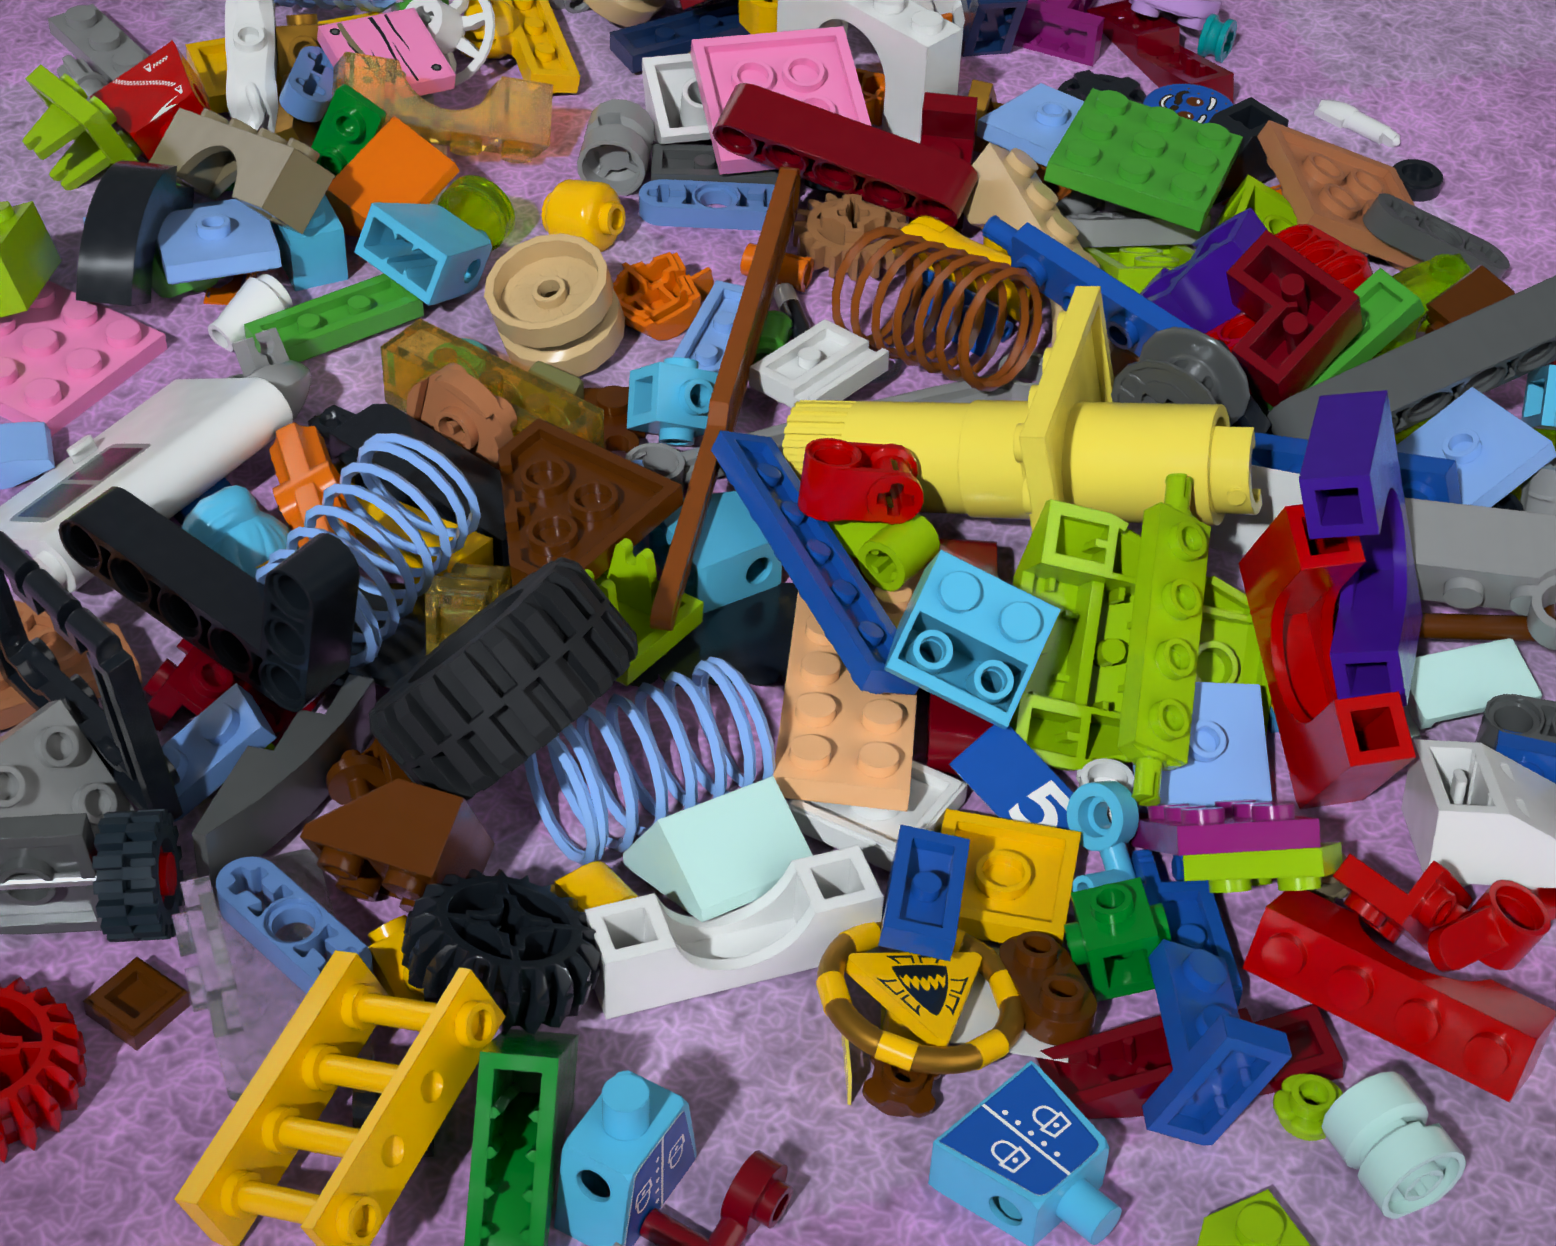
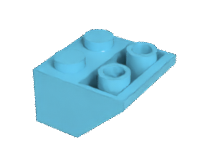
(970, 638)

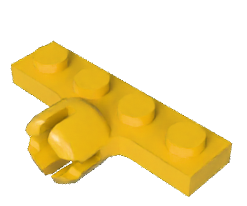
(533, 38)

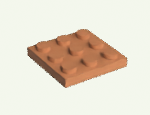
(1333, 188)

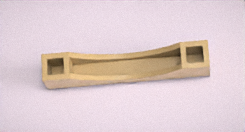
(1015, 193)

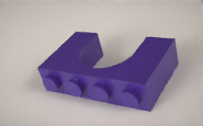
(1356, 489)

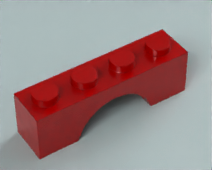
(1459, 1025)

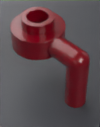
(754, 1198)

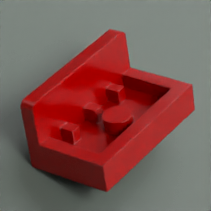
(1391, 912)

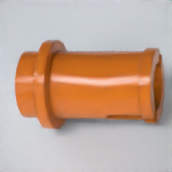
(794, 269)

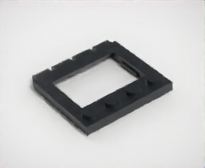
(124, 727)

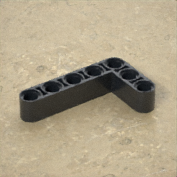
(276, 637)

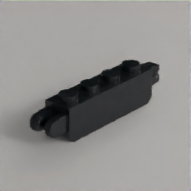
(348, 431)

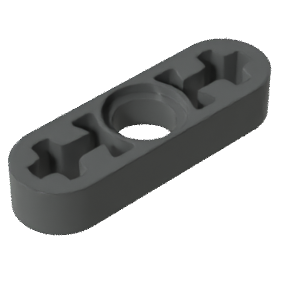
(1428, 235)

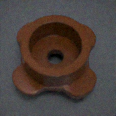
(899, 1097)

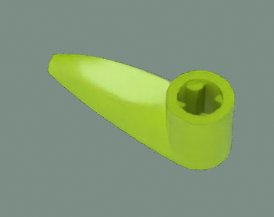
(888, 552)

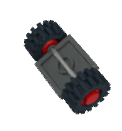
(69, 881)

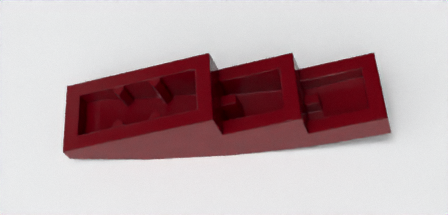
(1123, 1066)

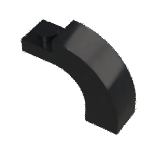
(124, 230)

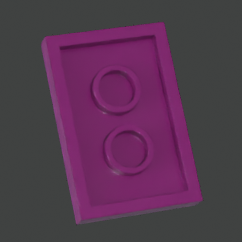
(1225, 828)

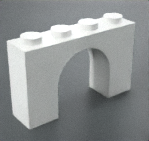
(913, 43)

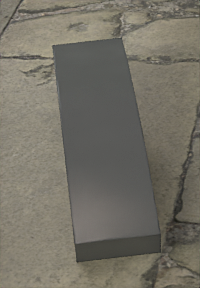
(282, 786)

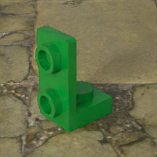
(346, 128)

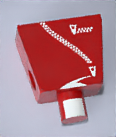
(150, 96)

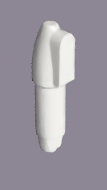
(1347, 116)

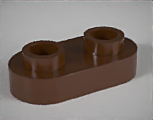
(1050, 987)

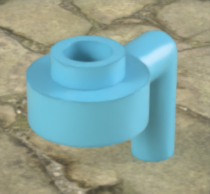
(1089, 816)

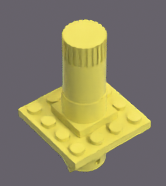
(1057, 445)

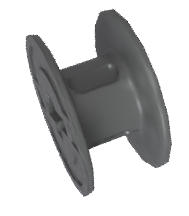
(1184, 369)

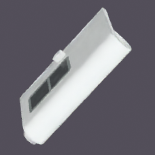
(158, 452)

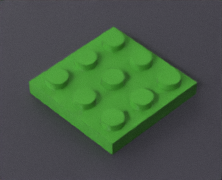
(1144, 158)

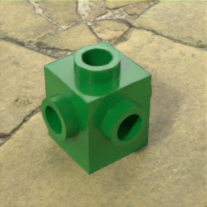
(1112, 925)

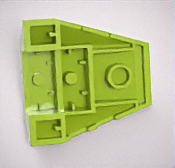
(1075, 694)

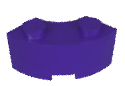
(1200, 288)

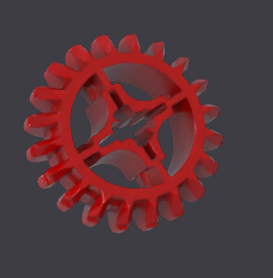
(38, 1064)

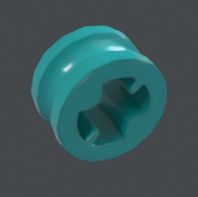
(1217, 37)

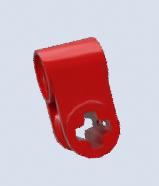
(855, 478)

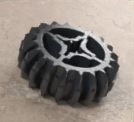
(515, 938)

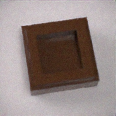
(136, 1003)

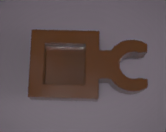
(615, 405)

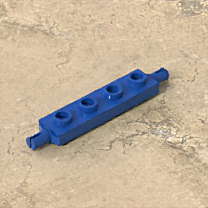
(1058, 270)

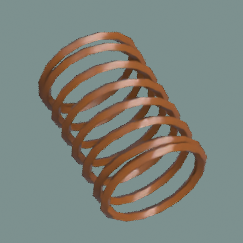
(973, 320)

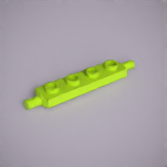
(1164, 640)

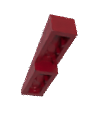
(1156, 50)

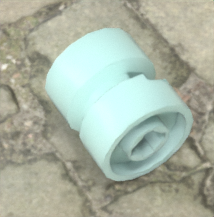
(1385, 1136)

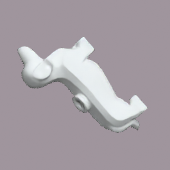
(251, 62)

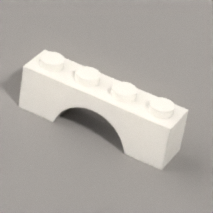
(670, 957)

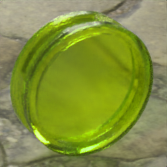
(480, 206)

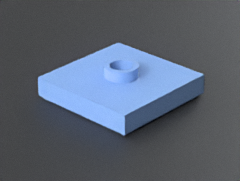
(1031, 122)
(216, 243)
(1489, 446)
(1224, 749)

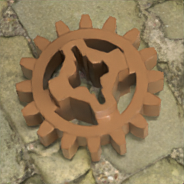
(834, 226)

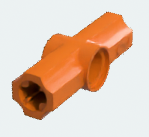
(303, 475)

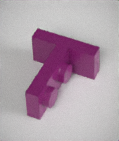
(1062, 30)

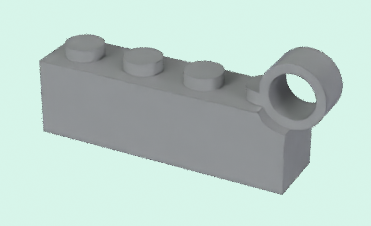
(1486, 560)

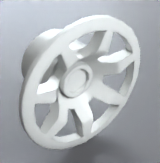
(449, 29)

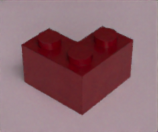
(1299, 316)

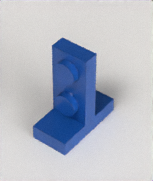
(1213, 1053)

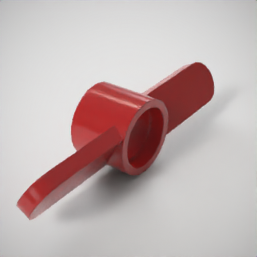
(1497, 930)

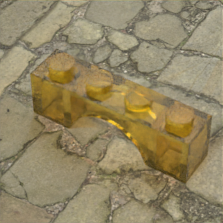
(508, 121)

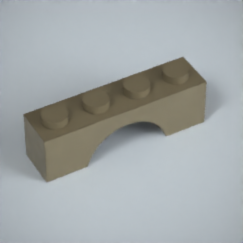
(270, 173)

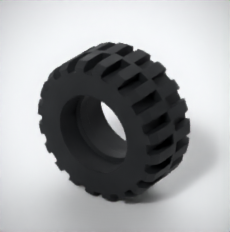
(505, 682)

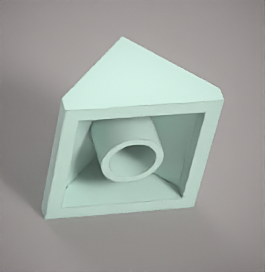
(720, 850)

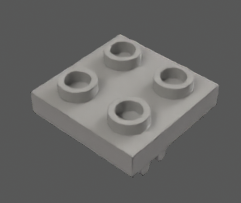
(55, 770)

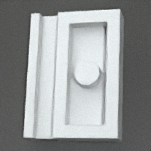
(818, 366)

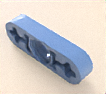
(665, 200)
(284, 905)

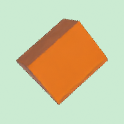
(389, 169)

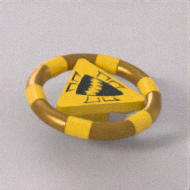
(920, 1001)

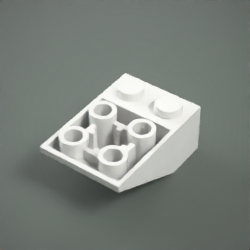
(1480, 815)

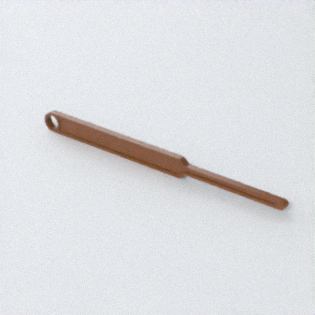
(728, 391)

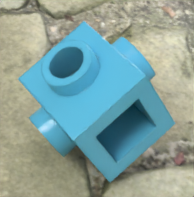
(670, 400)

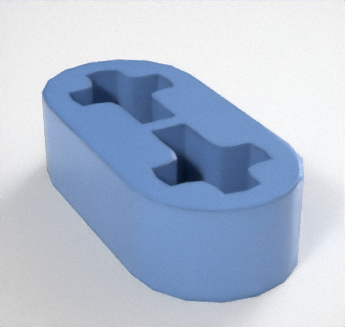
(308, 85)

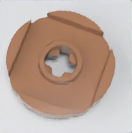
(458, 401)

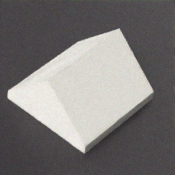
(674, 99)

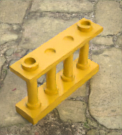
(297, 1080)

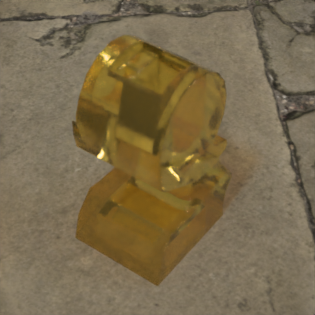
(460, 596)

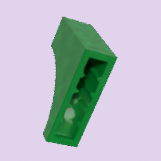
(519, 1136)

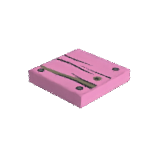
(392, 36)

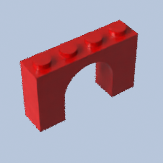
(1330, 745)

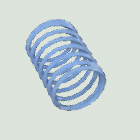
(378, 495)
(593, 810)

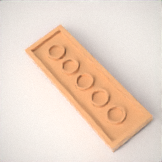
(832, 735)

